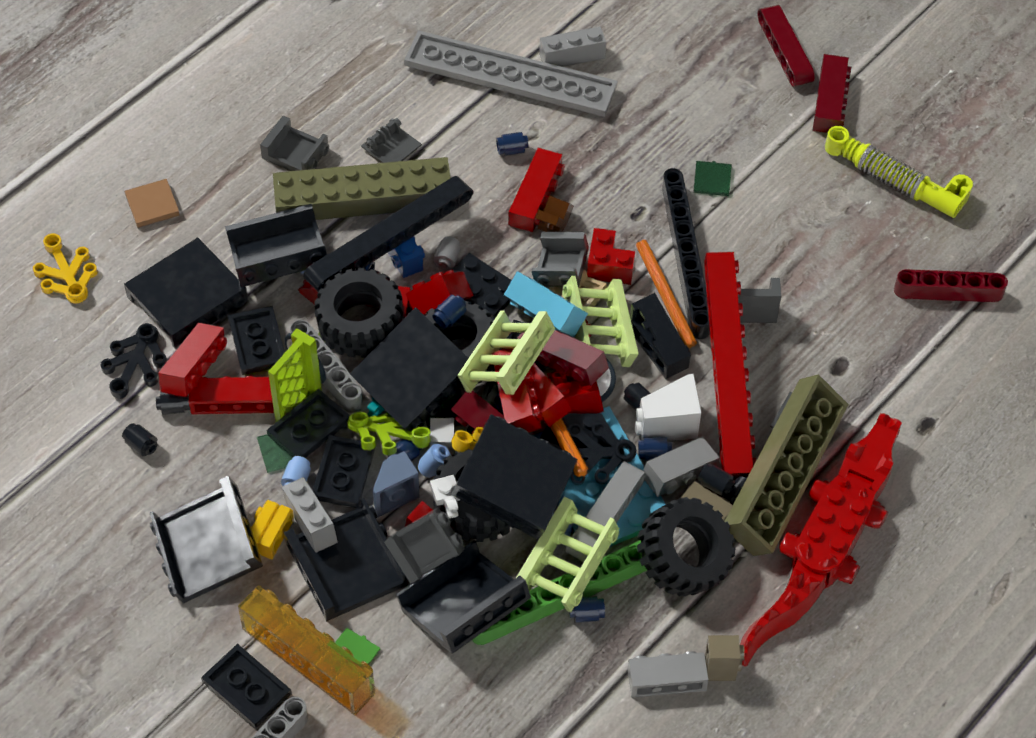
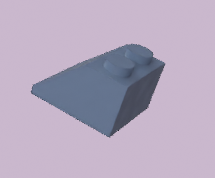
(395, 484)

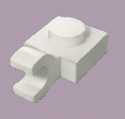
(442, 491)

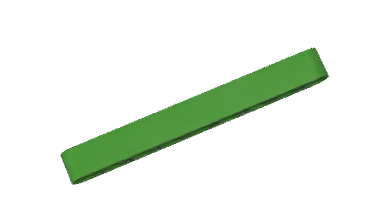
(540, 608)

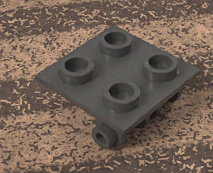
(391, 143)

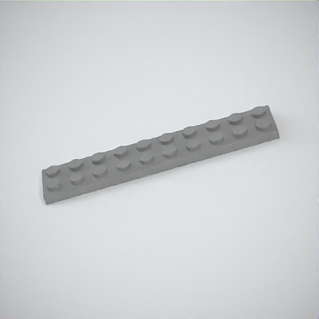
(511, 73)

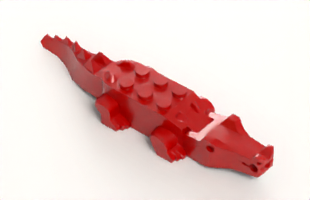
(827, 540)

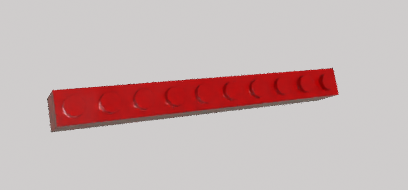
(728, 363)

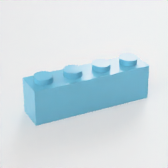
(535, 298)

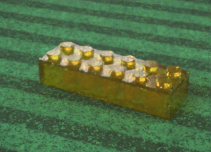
(307, 649)

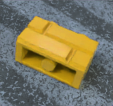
(269, 527)

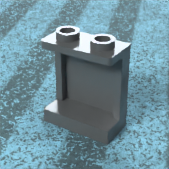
(292, 147)
(561, 258)
(761, 304)
(424, 544)

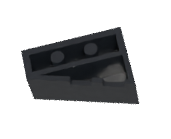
(658, 336)

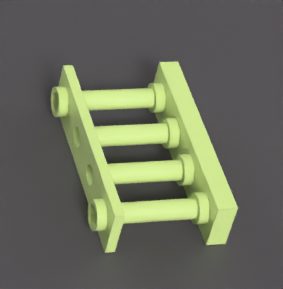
(617, 313)
(514, 365)
(555, 535)

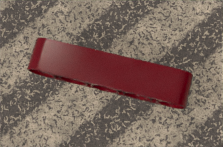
(785, 45)
(950, 285)

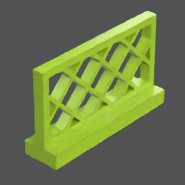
(296, 376)

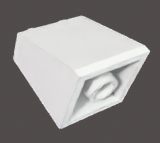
(670, 412)

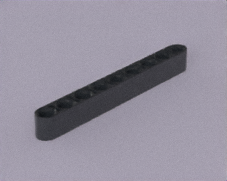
(390, 232)
(686, 252)

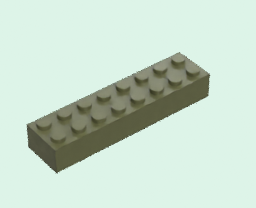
(359, 188)
(785, 465)

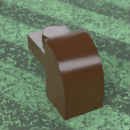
(555, 215)

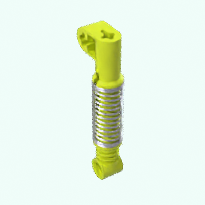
(883, 167)

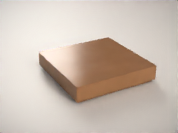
(152, 203)

